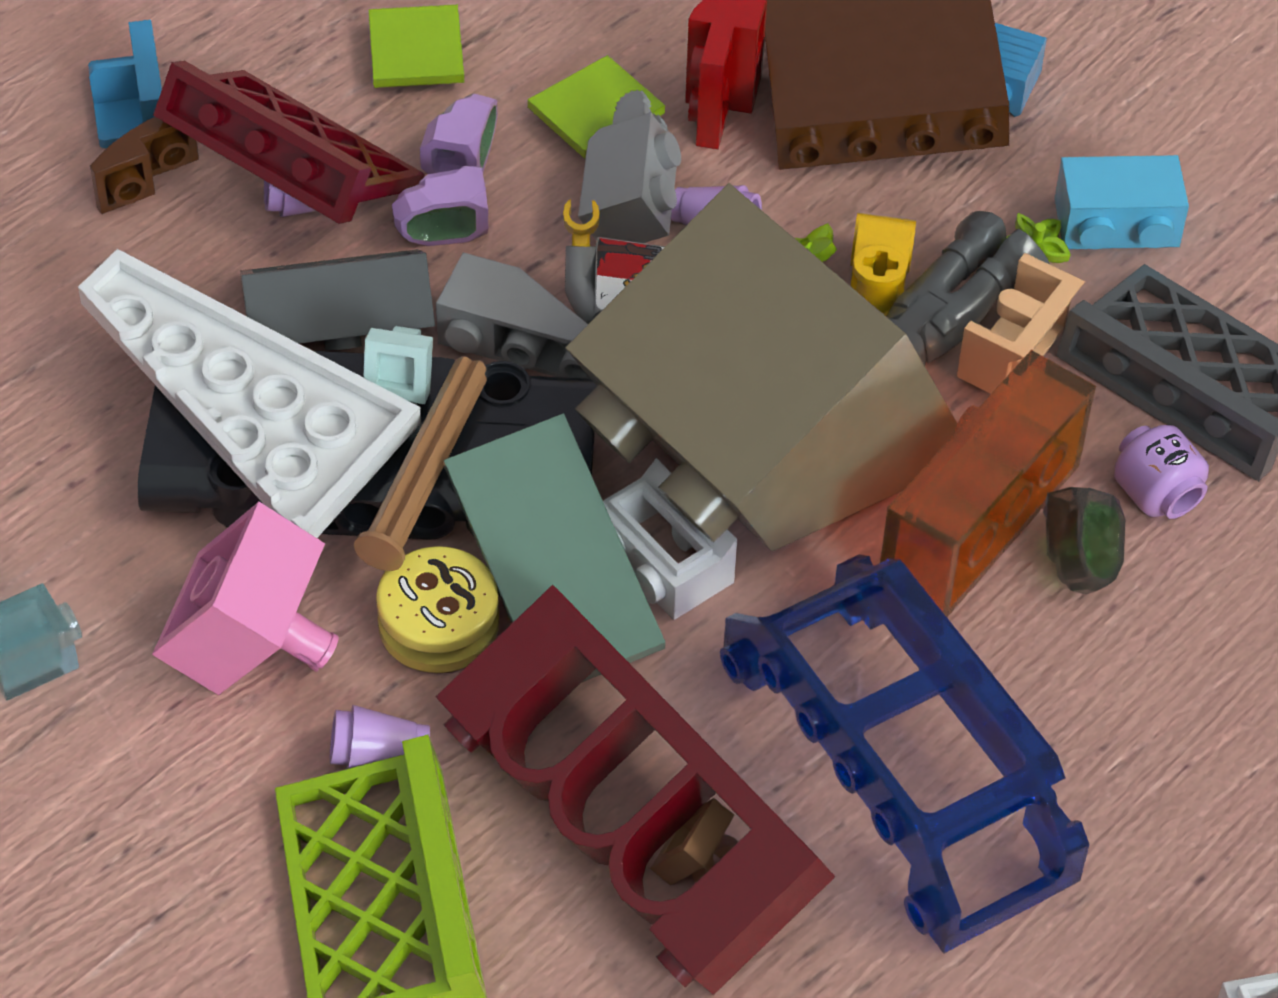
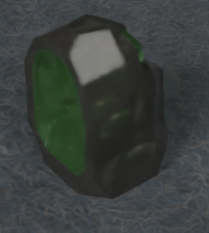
(1085, 537)

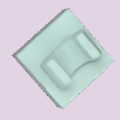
(400, 362)

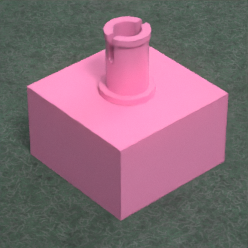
(245, 602)

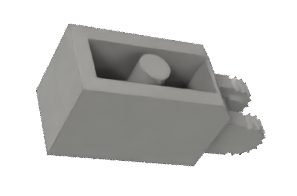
(631, 174)

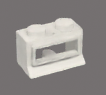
(662, 579)

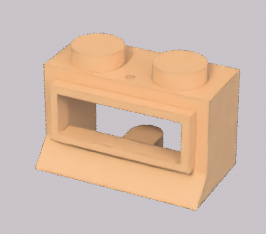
(1029, 320)

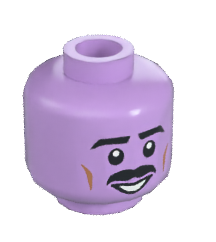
(1161, 471)

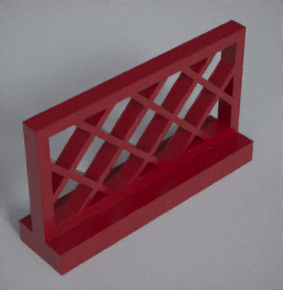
(281, 140)

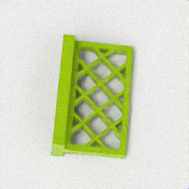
(432, 858)

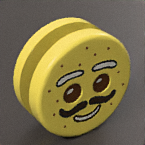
(437, 609)

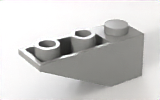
(507, 317)

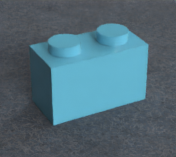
(1121, 202)

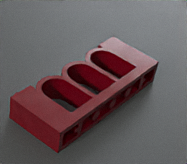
(742, 897)

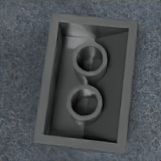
(341, 297)

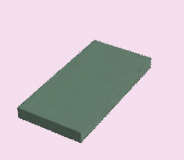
(547, 527)

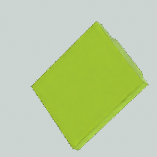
(416, 46)
(587, 102)

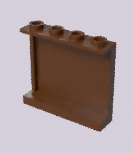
(883, 79)

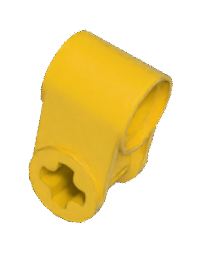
(881, 258)

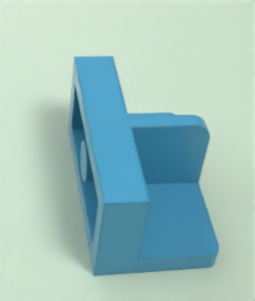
(126, 87)

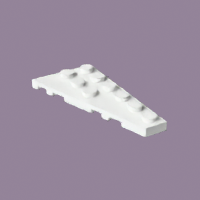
(269, 407)

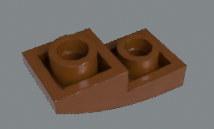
(128, 165)

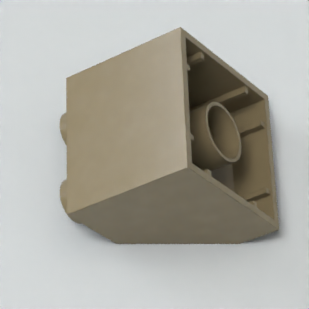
(759, 381)

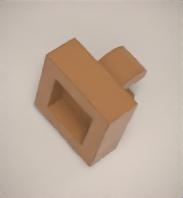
(695, 843)

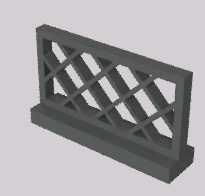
(1176, 389)

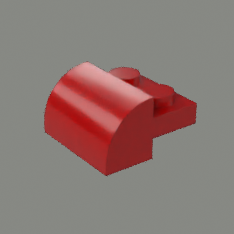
(723, 63)

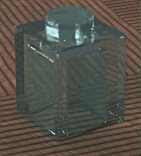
(35, 641)

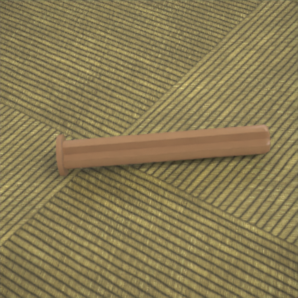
(400, 509)

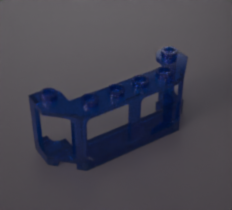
(888, 594)

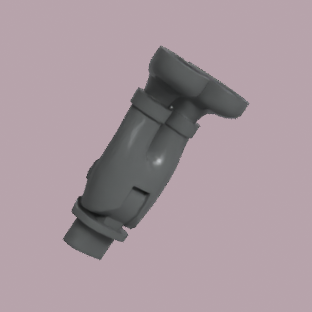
(935, 315)

